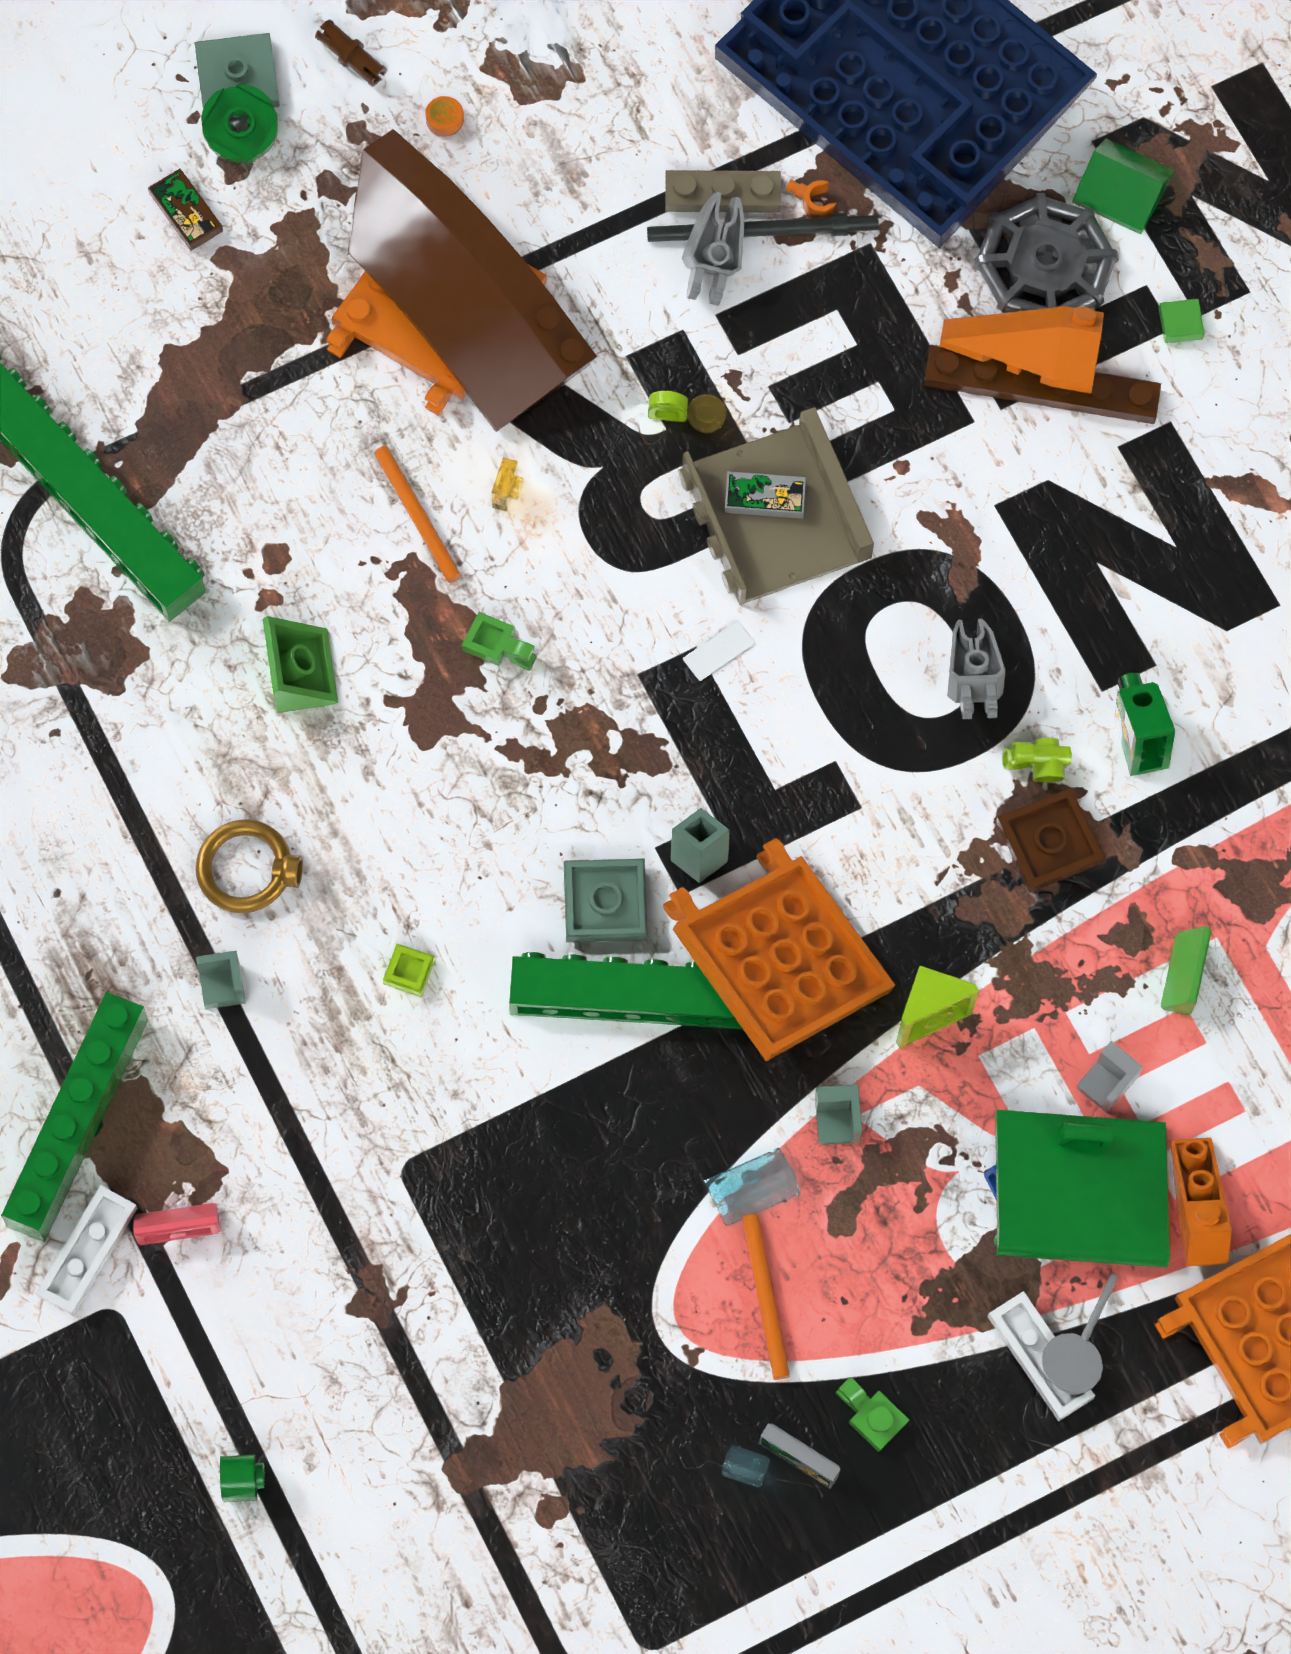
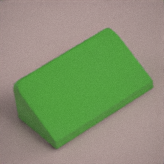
(1185, 970)

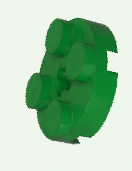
(233, 102)

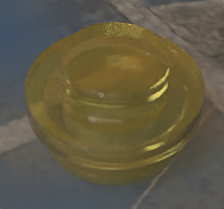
(706, 413)

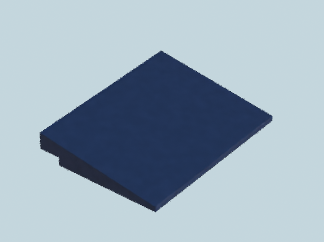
(910, 93)

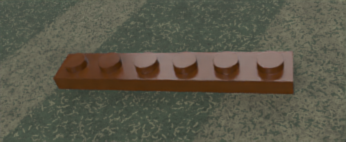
(1110, 394)

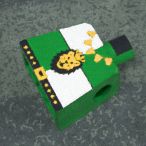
(1143, 725)

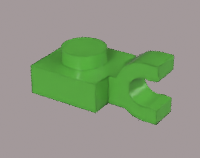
(494, 639)
(875, 1418)

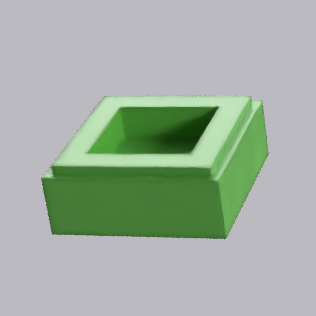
(1181, 321)

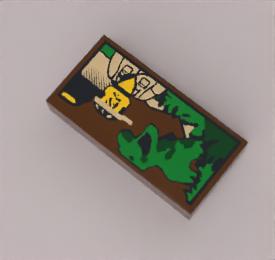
(185, 209)

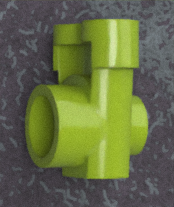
(1044, 757)

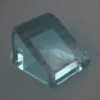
(745, 1466)

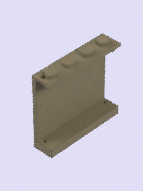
(779, 552)

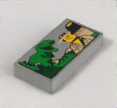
(765, 495)
(799, 1455)

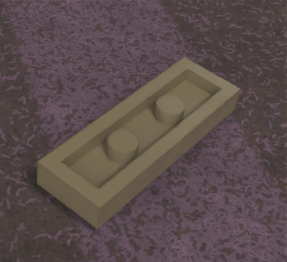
(691, 189)

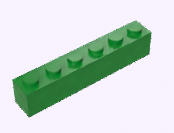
(615, 991)
(75, 1117)

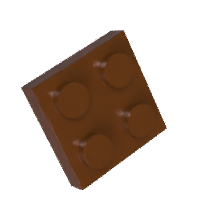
(1050, 840)

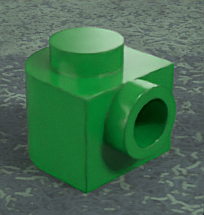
(240, 1478)

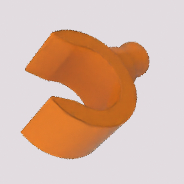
(806, 192)

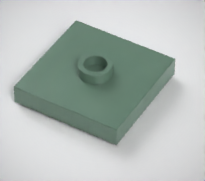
(236, 62)
(605, 900)

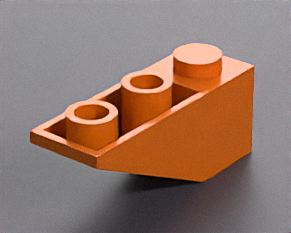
(1200, 1202)

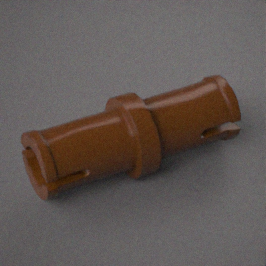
(350, 53)

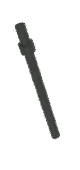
(838, 224)

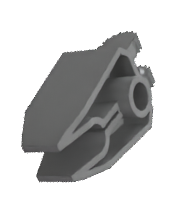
(714, 247)
(975, 671)

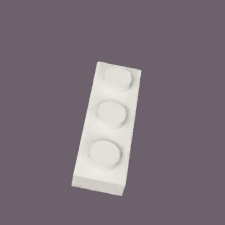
(86, 1250)
(1026, 1338)

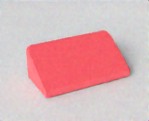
(176, 1224)

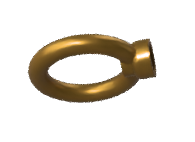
(286, 868)

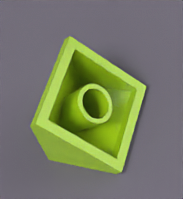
(935, 1004)

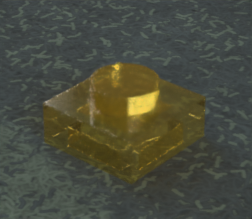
(507, 485)

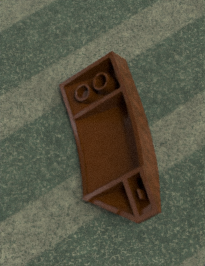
(461, 283)

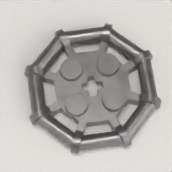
(1042, 236)

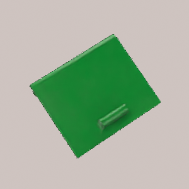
(1081, 1189)

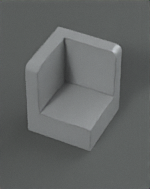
(1110, 1077)

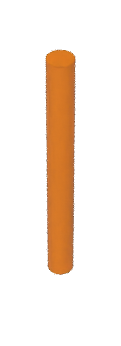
(417, 514)
(765, 1297)

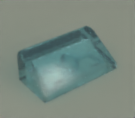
(752, 1186)

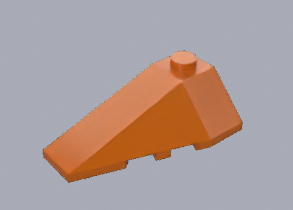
(1049, 342)

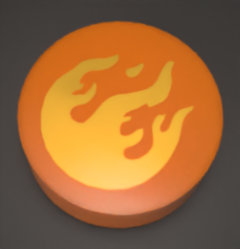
(444, 116)

